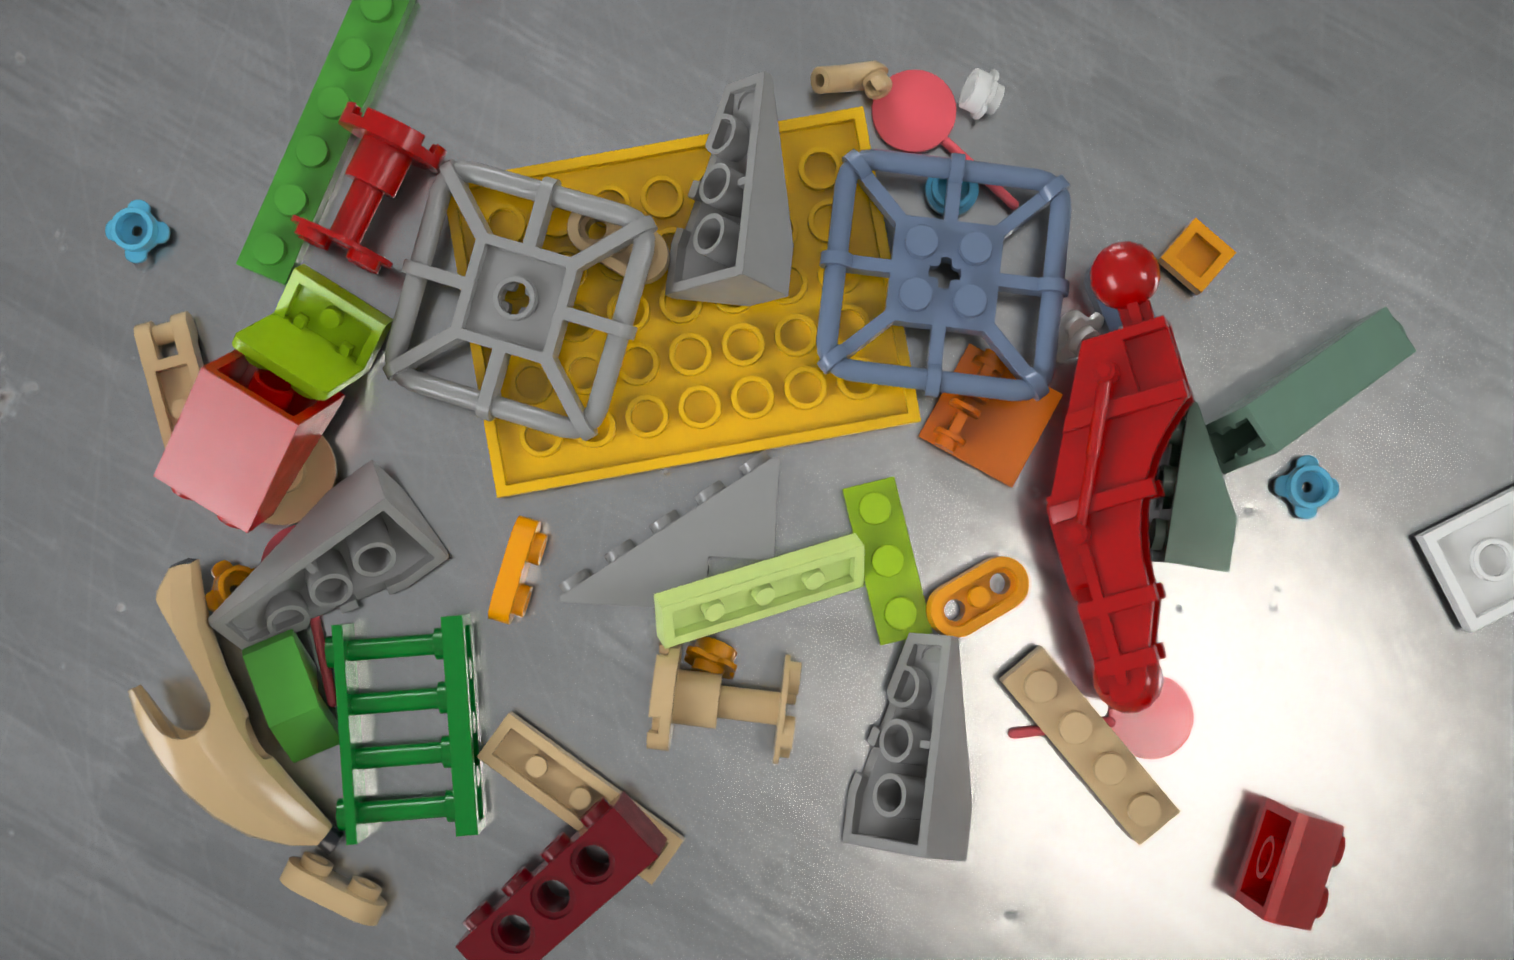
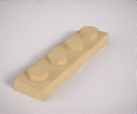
(1089, 745)
(560, 780)

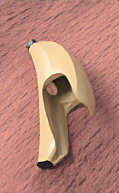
(223, 761)

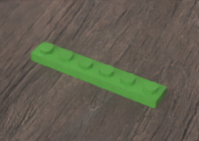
(319, 142)

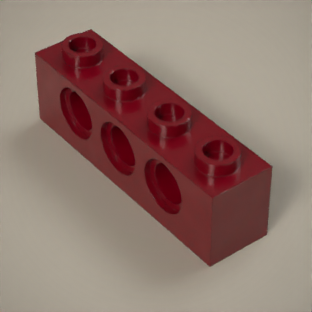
(617, 828)

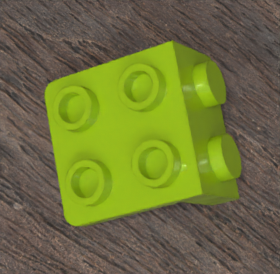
(316, 336)

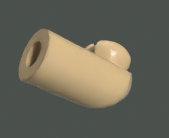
(861, 76)

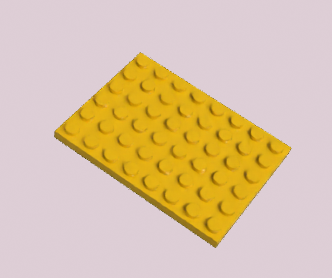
(699, 373)

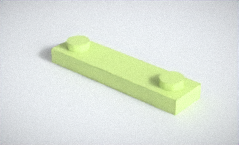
(759, 590)

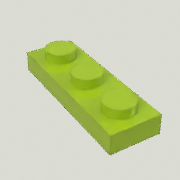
(889, 561)

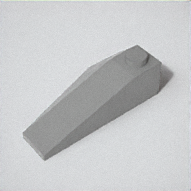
(740, 224)
(345, 548)
(918, 773)

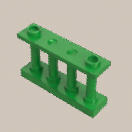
(456, 751)

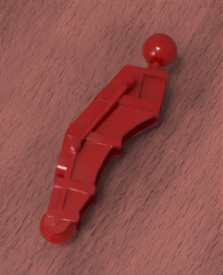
(1116, 429)

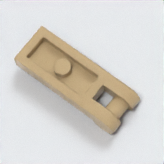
(169, 377)

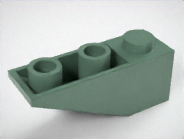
(1197, 512)

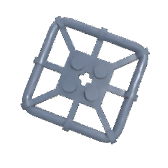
(967, 303)

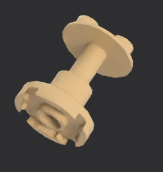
(700, 699)

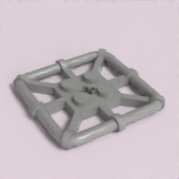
(549, 281)

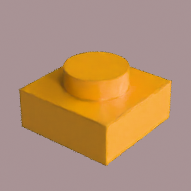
(1196, 256)

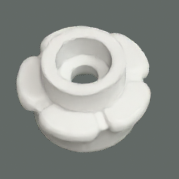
(981, 93)

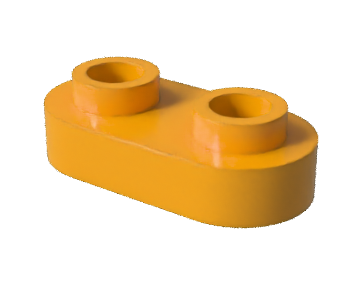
(511, 593)
(975, 597)

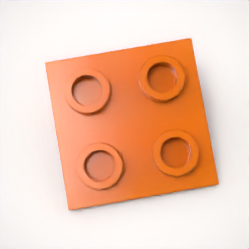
(987, 431)

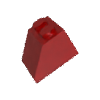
(1290, 865)

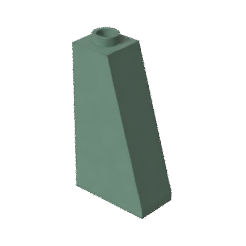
(1308, 390)

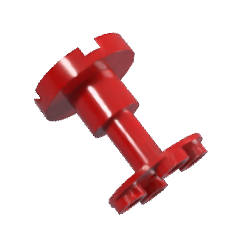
(376, 170)

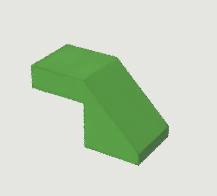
(289, 695)

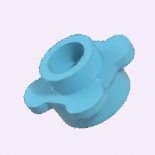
(124, 222)
(1322, 487)

